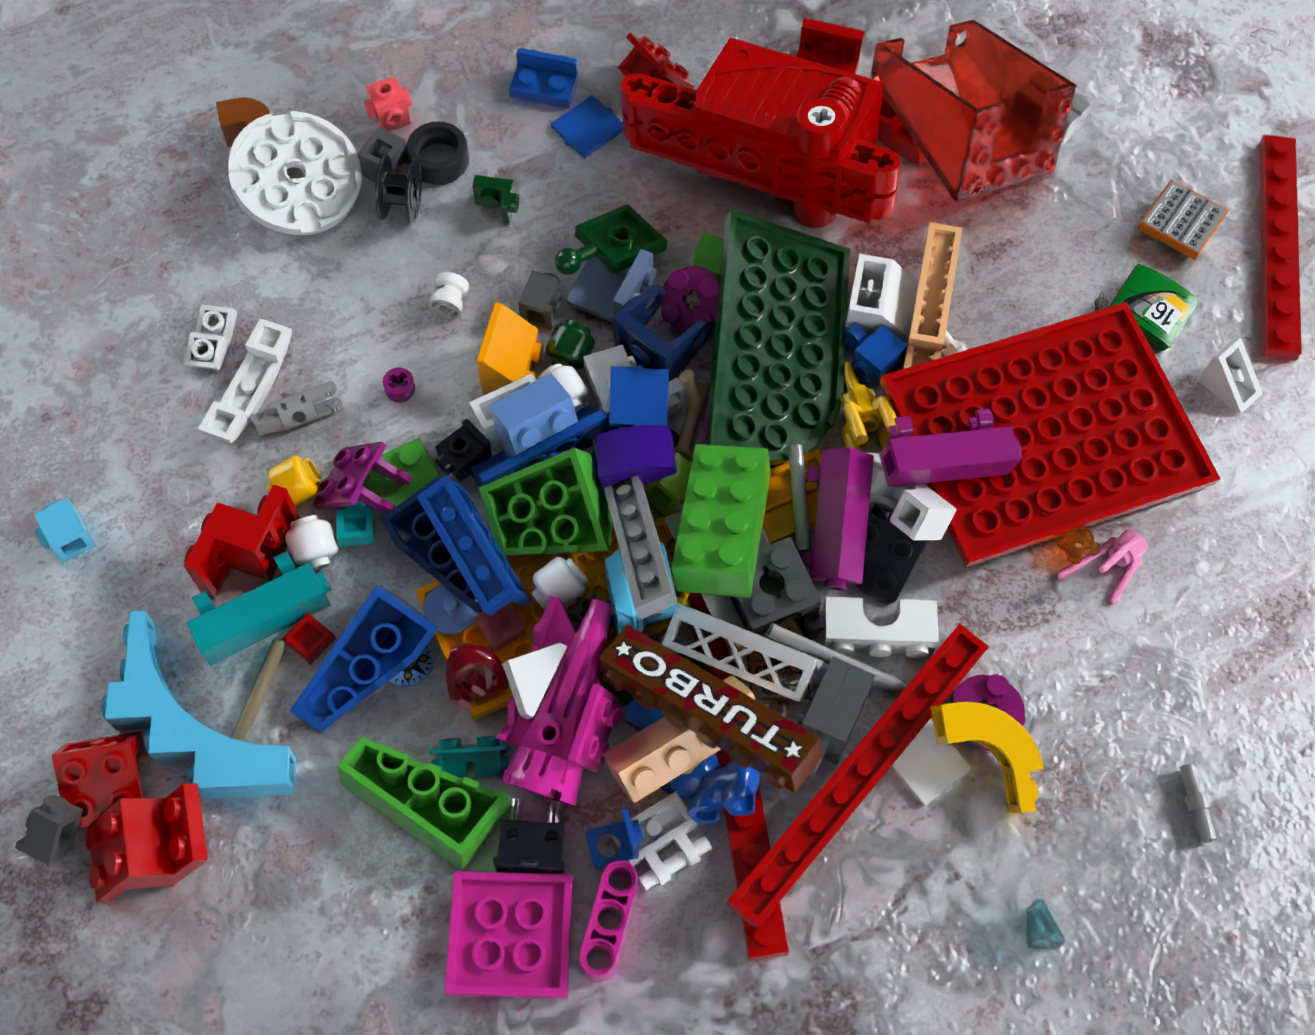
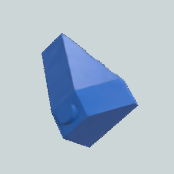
(370, 652)

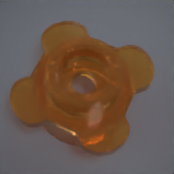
(1082, 536)

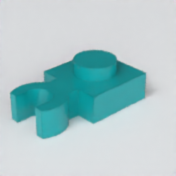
(355, 525)

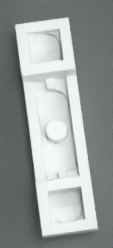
(250, 384)

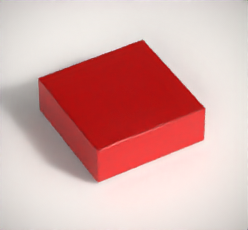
(309, 638)

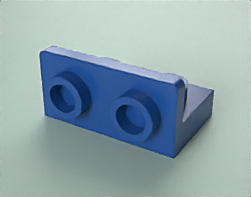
(544, 78)

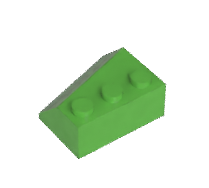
(550, 508)

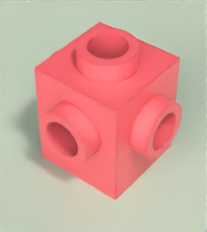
(388, 104)

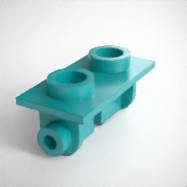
(485, 755)

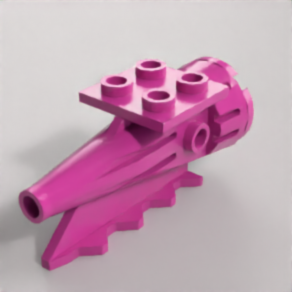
(574, 714)

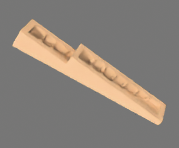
(933, 294)

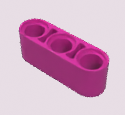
(613, 902)

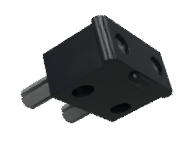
(531, 849)

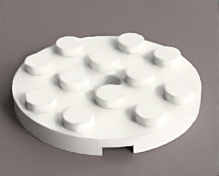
(294, 205)

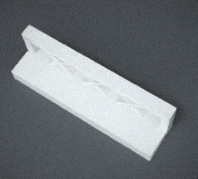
(753, 642)

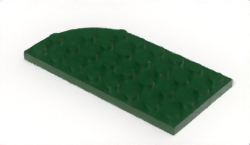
(777, 338)

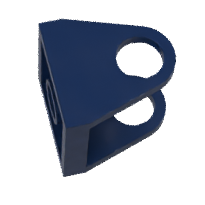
(648, 347)

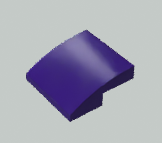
(635, 451)

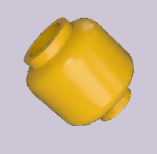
(297, 476)

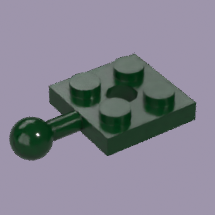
(600, 241)

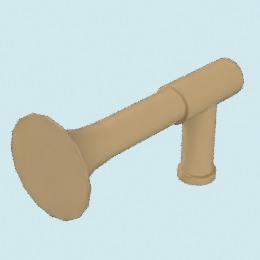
(697, 393)

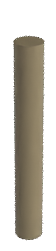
(258, 690)

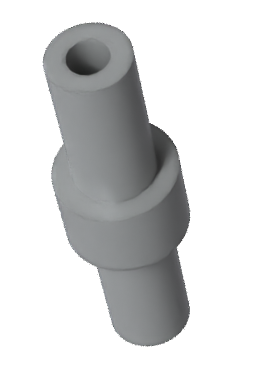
(1198, 803)

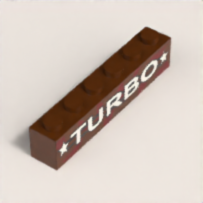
(711, 709)

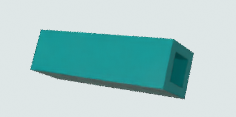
(258, 612)

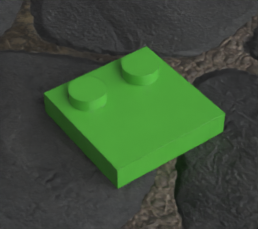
(410, 458)

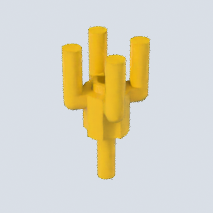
(864, 412)

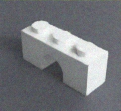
(916, 507)
(850, 631)

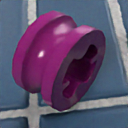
(399, 375)

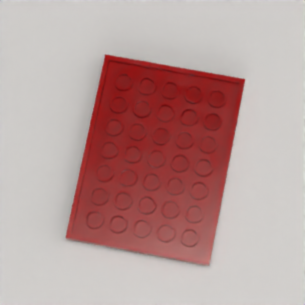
(1091, 425)

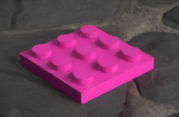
(510, 935)

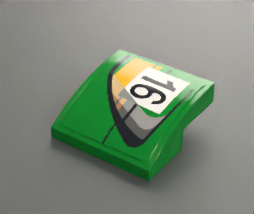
(1157, 304)

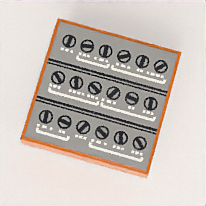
(1183, 219)

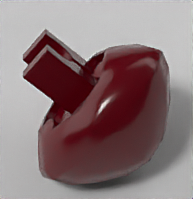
(474, 674)

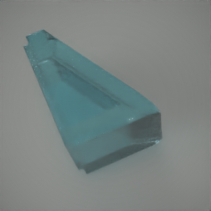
(1041, 927)

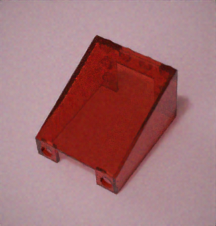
(979, 110)

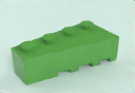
(430, 804)

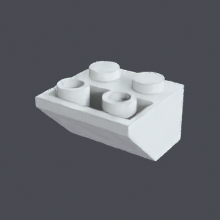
(882, 296)

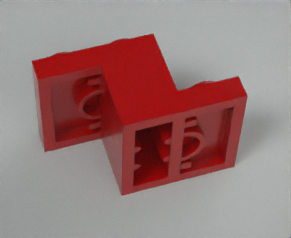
(240, 541)
(146, 843)

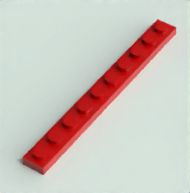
(855, 778)
(747, 833)

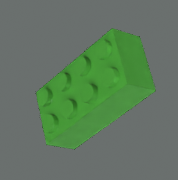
(722, 520)

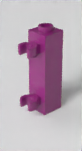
(949, 456)
(840, 517)

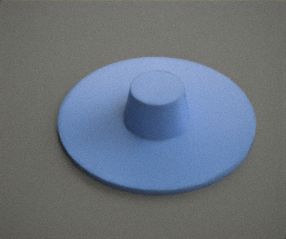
(447, 611)

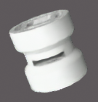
(449, 292)

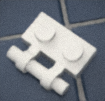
(661, 826)

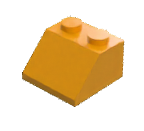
(507, 349)

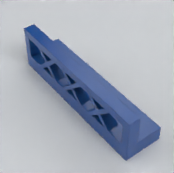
(575, 436)
(472, 546)

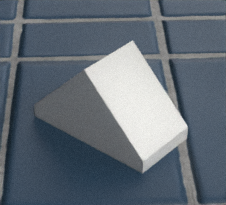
(1232, 377)
(531, 676)

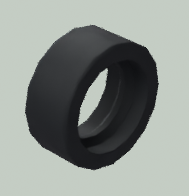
(435, 133)

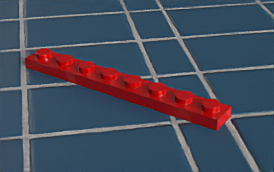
(1280, 248)

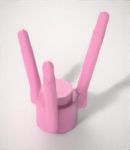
(1122, 552)

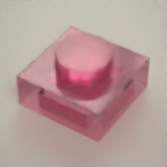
(500, 627)

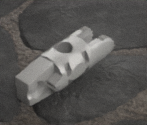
(297, 409)

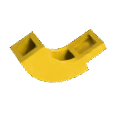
(1002, 737)

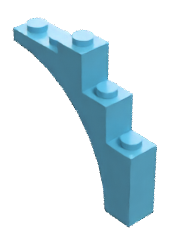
(221, 764)

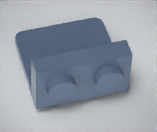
(606, 293)

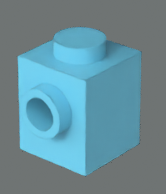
(63, 530)

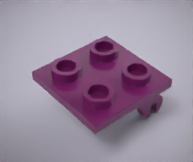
(346, 478)

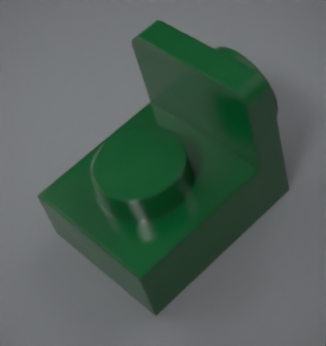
(498, 193)

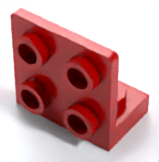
(98, 773)

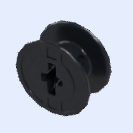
(398, 188)

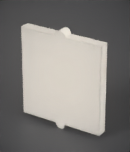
(930, 766)

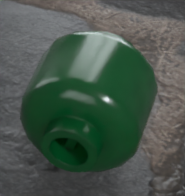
(569, 344)

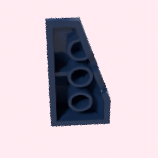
(419, 540)

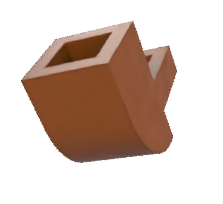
(237, 114)

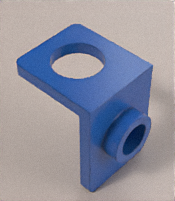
(628, 834)

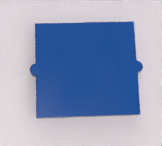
(588, 126)
(638, 396)

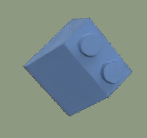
(532, 414)

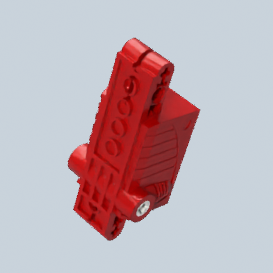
(773, 129)

